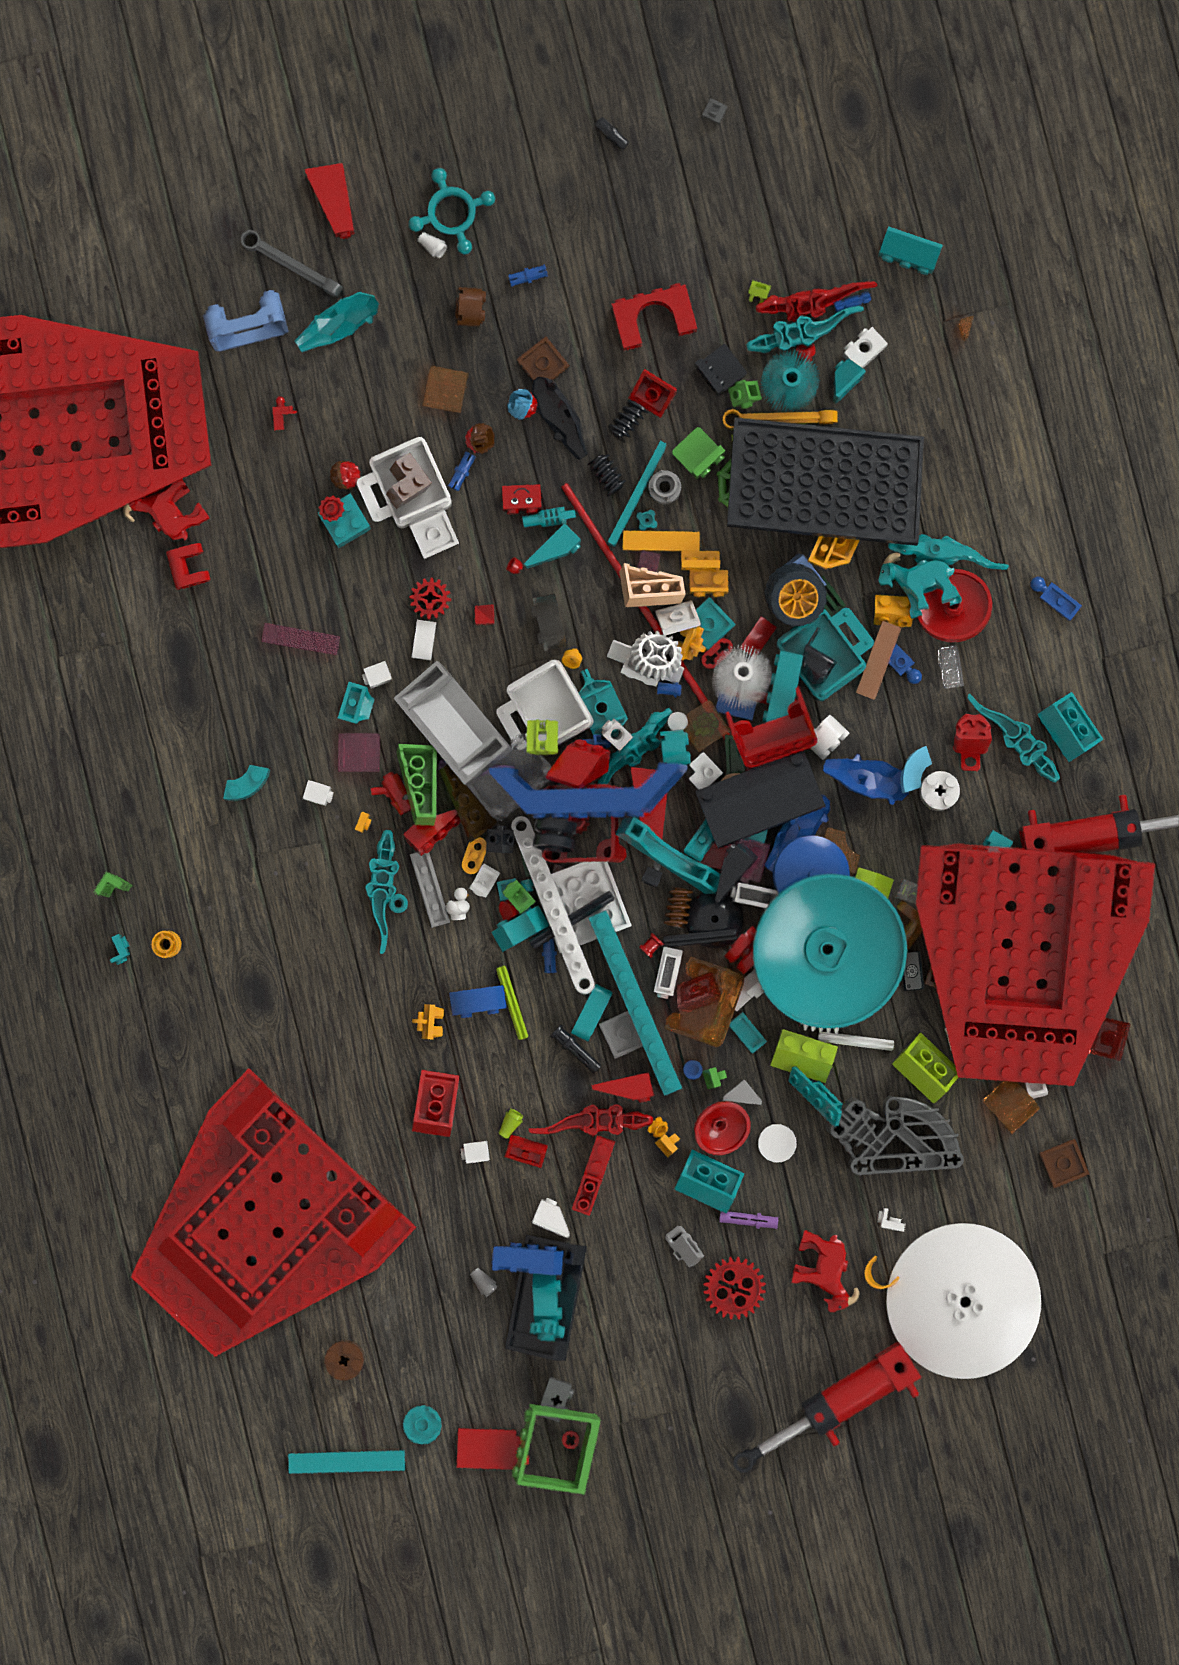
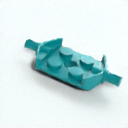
(601, 692)

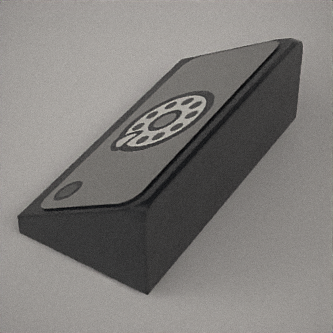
(913, 973)

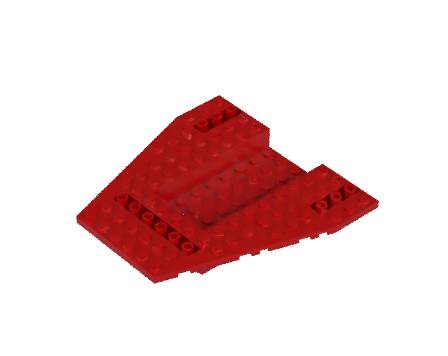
(154, 416)
(1093, 933)
(322, 1248)

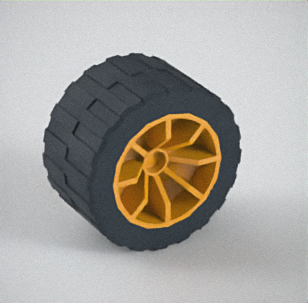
(795, 594)

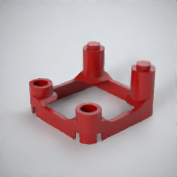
(607, 851)

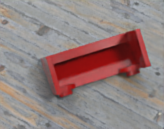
(774, 738)

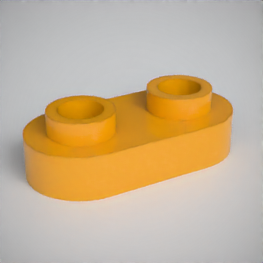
(474, 855)

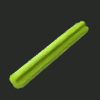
(512, 1003)

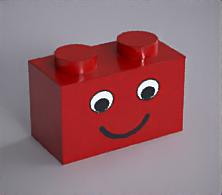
(521, 498)

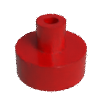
(807, 350)

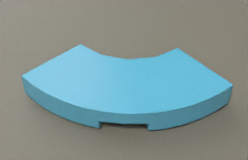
(913, 769)

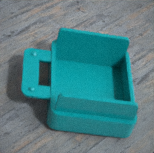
(834, 644)

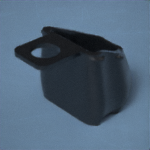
(816, 664)

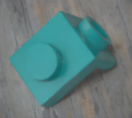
(121, 944)

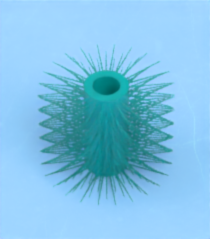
(793, 374)

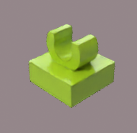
(760, 290)

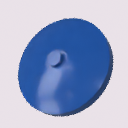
(807, 858)

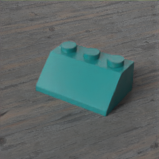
(910, 251)
(1070, 727)
(709, 1181)

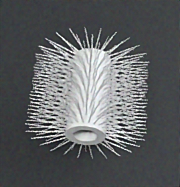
(741, 677)

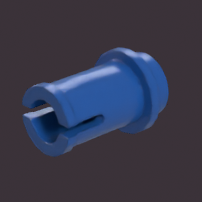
(669, 689)

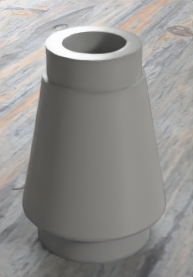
(483, 1282)

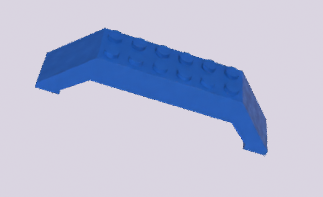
(590, 801)

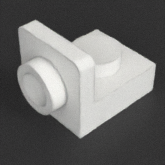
(893, 1223)

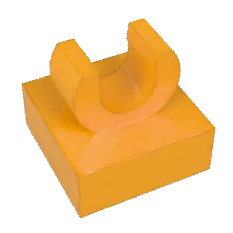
(667, 1144)

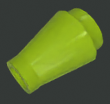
(510, 1123)

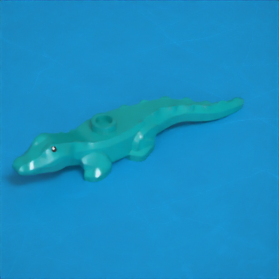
(798, 333)
(944, 550)
(1018, 736)
(638, 745)
(381, 887)

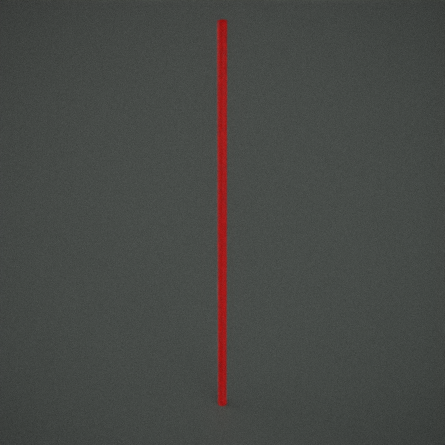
(617, 567)

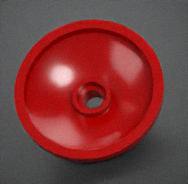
(725, 1136)

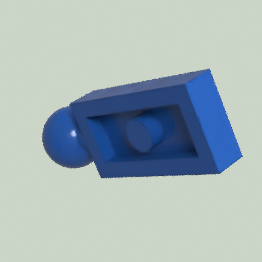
(1056, 598)
(902, 664)

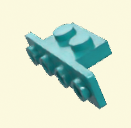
(817, 1095)

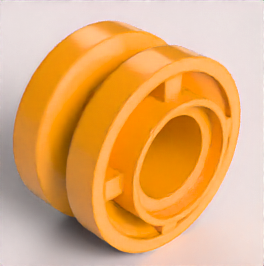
(157, 944)

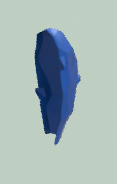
(867, 777)
(789, 831)

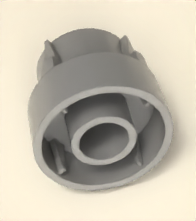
(664, 477)

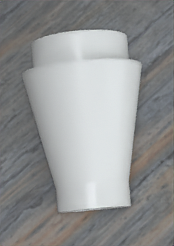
(434, 245)

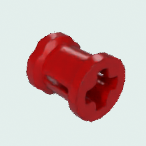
(651, 945)

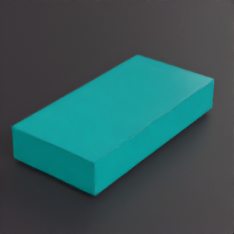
(747, 1032)

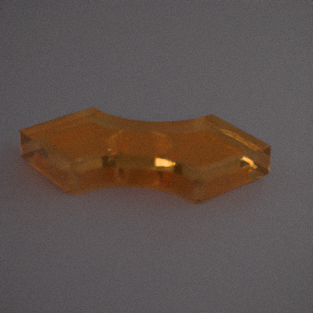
(839, 839)

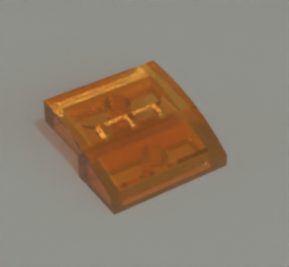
(445, 389)

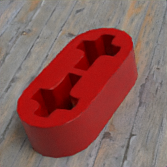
(713, 650)

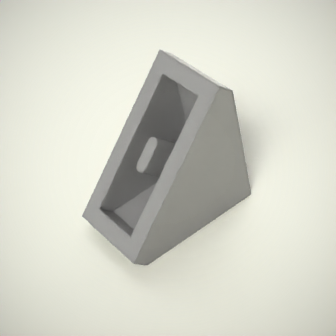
(742, 1093)

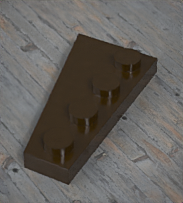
(470, 810)

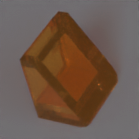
(965, 326)

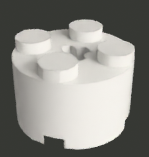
(828, 736)
(947, 783)

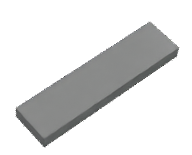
(430, 889)

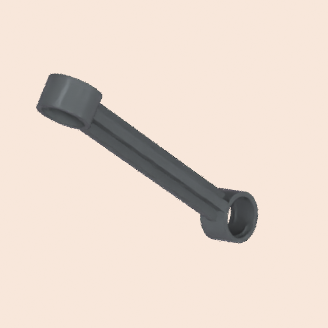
(326, 284)

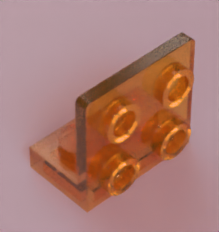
(1011, 1105)

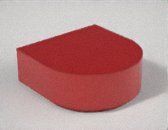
(507, 910)

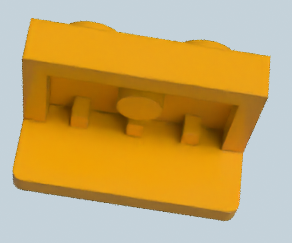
(892, 610)

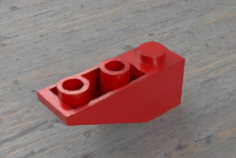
(424, 837)

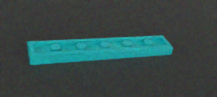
(637, 494)
(347, 1461)

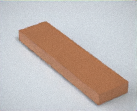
(878, 660)

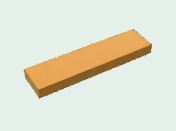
(660, 541)

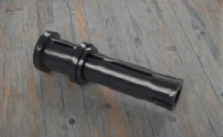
(568, 1042)

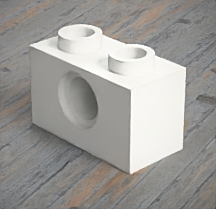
(872, 340)

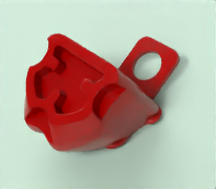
(972, 739)

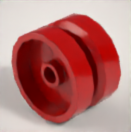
(743, 947)

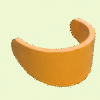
(870, 1280)

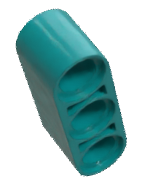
(591, 1012)

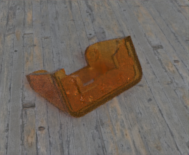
(711, 1021)

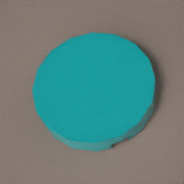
(422, 1424)

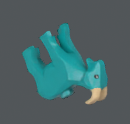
(920, 580)

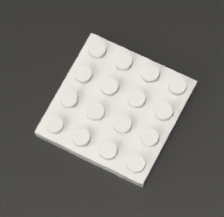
(582, 885)

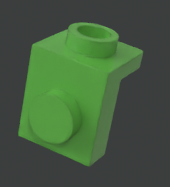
(518, 896)

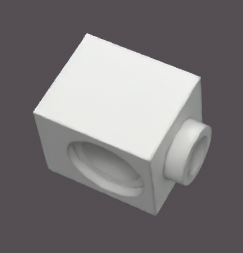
(377, 675)
(620, 741)
(318, 793)
(475, 1152)

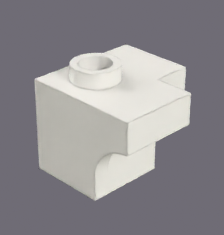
(705, 771)

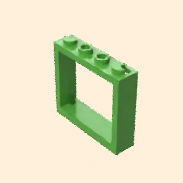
(586, 1455)

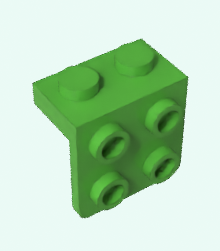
(698, 453)

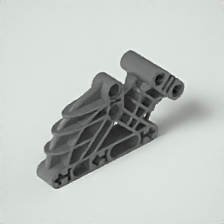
(854, 1125)

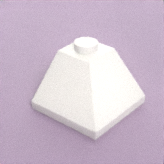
(551, 1217)

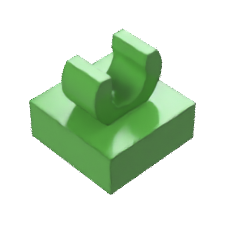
(713, 1077)

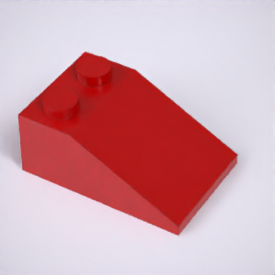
(580, 764)
(630, 1087)
(435, 1103)

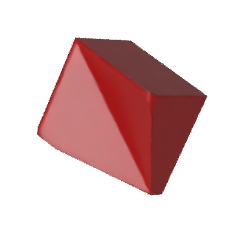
(484, 615)

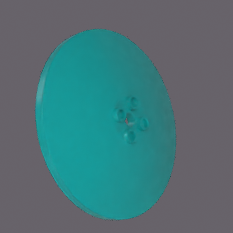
(864, 957)

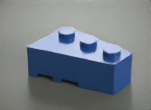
(528, 1259)

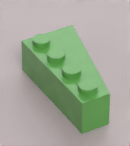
(419, 771)

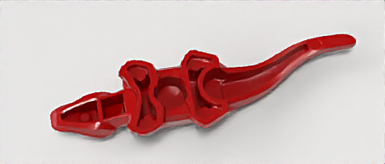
(810, 301)
(593, 1120)

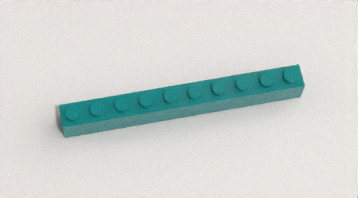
(782, 695)
(635, 1002)

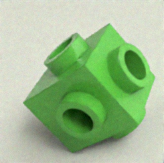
(744, 393)

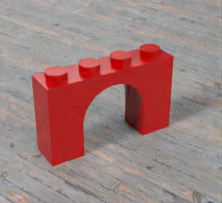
(674, 299)

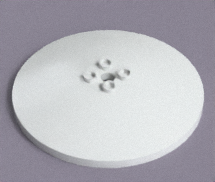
(927, 1307)

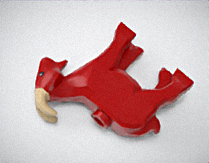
(166, 513)
(827, 1271)

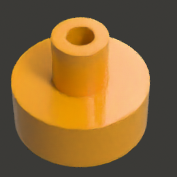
(572, 658)

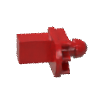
(279, 411)

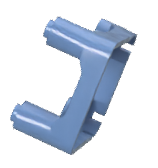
(222, 331)

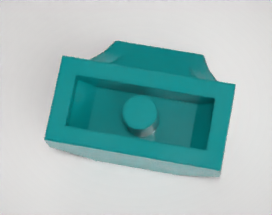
(356, 703)

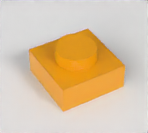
(363, 822)

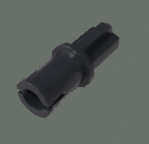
(612, 133)

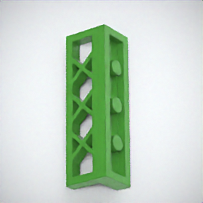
(109, 883)

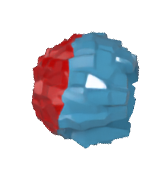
(522, 404)

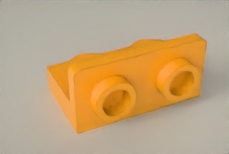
(700, 560)
(708, 582)

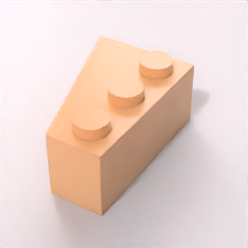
(650, 588)

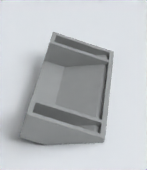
(452, 723)

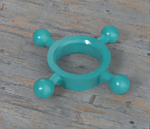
(439, 176)

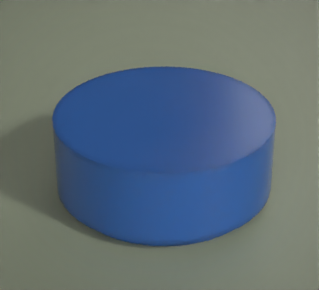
(692, 1069)

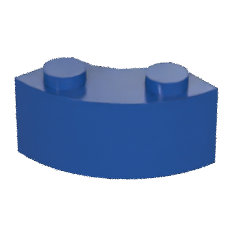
(478, 1000)

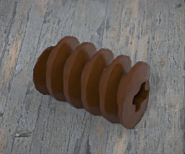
(678, 906)

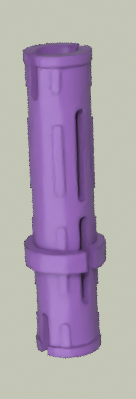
(772, 1222)

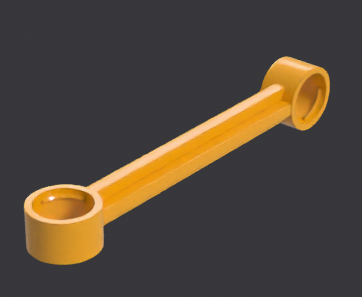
(820, 417)

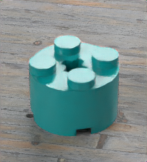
(674, 748)

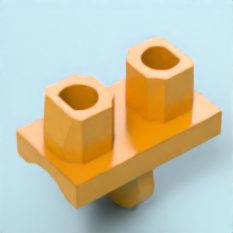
(692, 643)
(426, 1021)

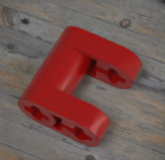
(179, 568)

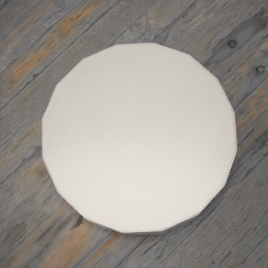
(777, 1143)

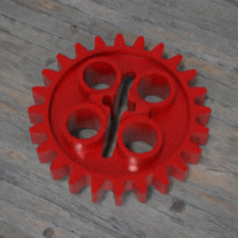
(728, 1304)

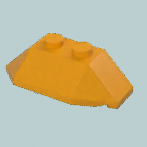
(832, 552)

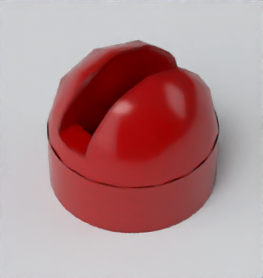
(514, 566)

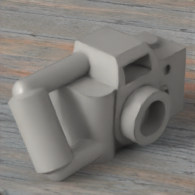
(684, 1246)

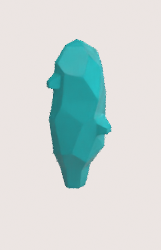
(347, 312)

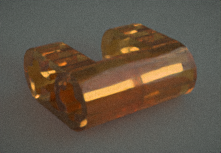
(913, 928)

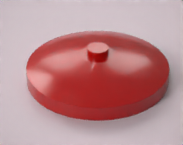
(960, 620)

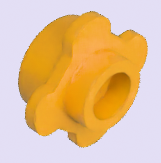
(658, 1127)

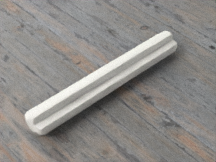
(856, 1041)

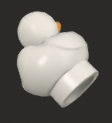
(458, 908)

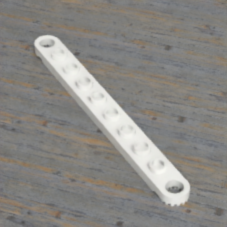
(553, 906)

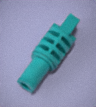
(549, 517)

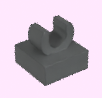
(714, 111)

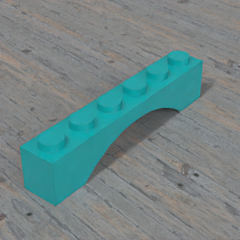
(646, 841)

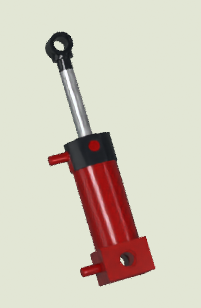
(1093, 834)
(843, 1400)

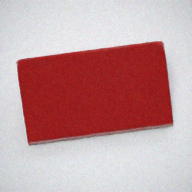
(758, 636)
(526, 1151)

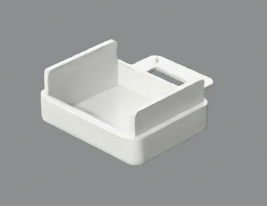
(430, 501)
(546, 695)

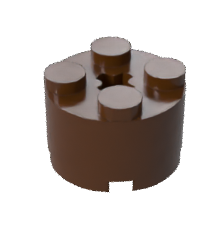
(469, 306)
(340, 1370)

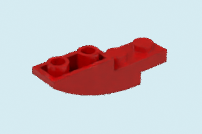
(593, 1175)

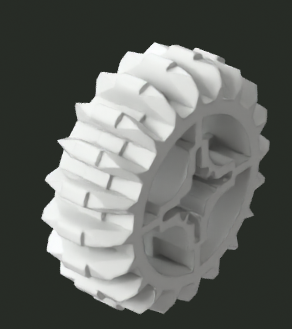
(657, 648)

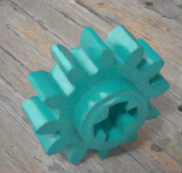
(547, 1330)

